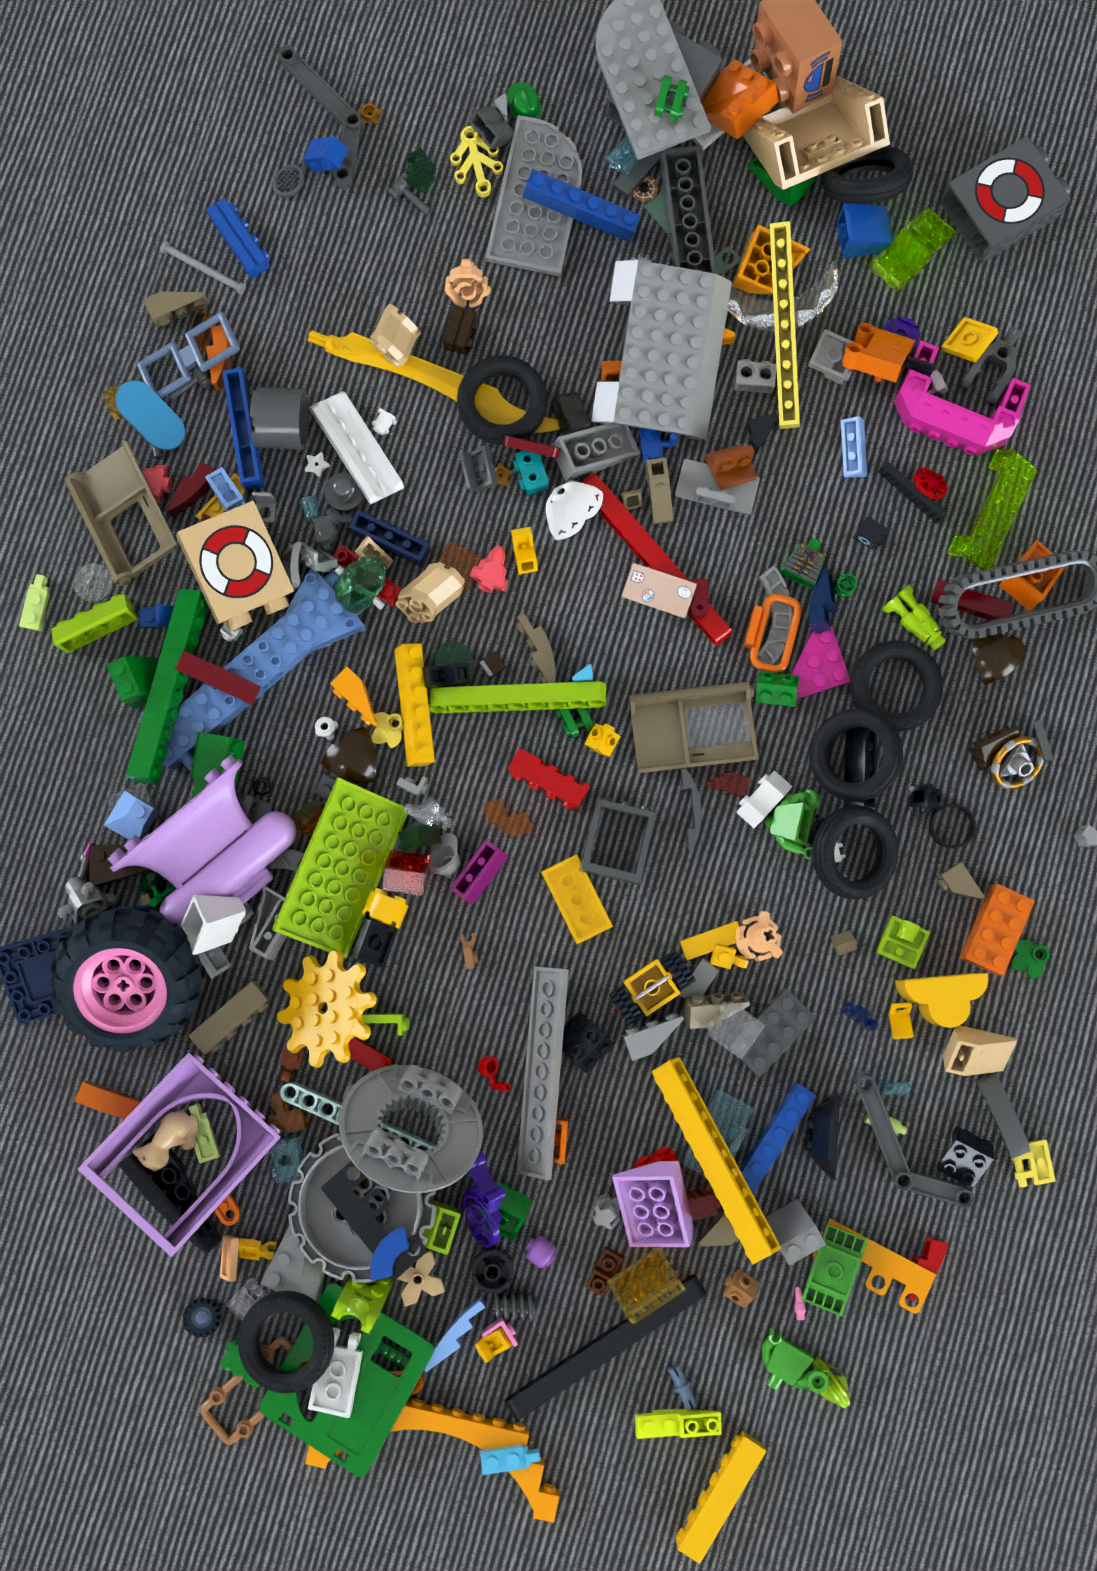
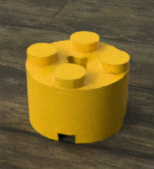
(385, 909)

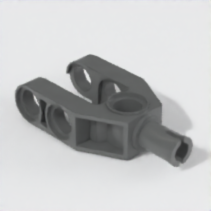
(1007, 364)

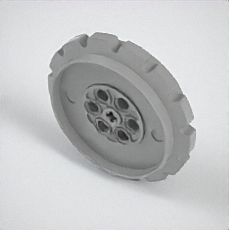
(328, 1235)

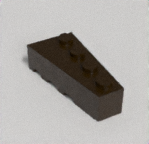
(99, 866)

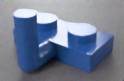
(652, 445)

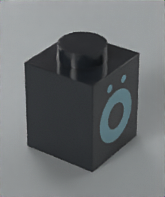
(870, 533)

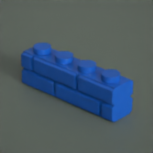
(238, 238)

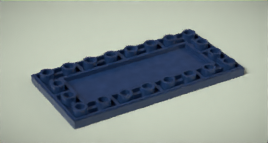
(27, 969)

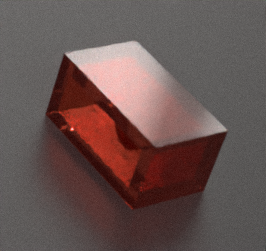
(702, 1203)

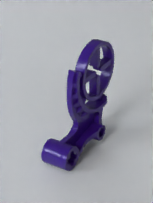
(487, 1199)

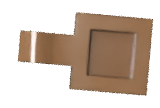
(469, 955)

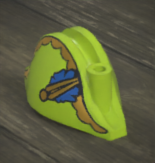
(838, 1387)

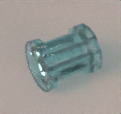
(310, 507)

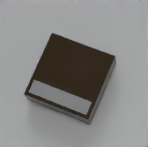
(492, 665)

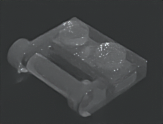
(243, 1301)

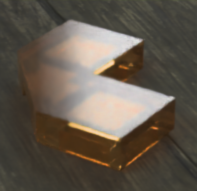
(512, 825)

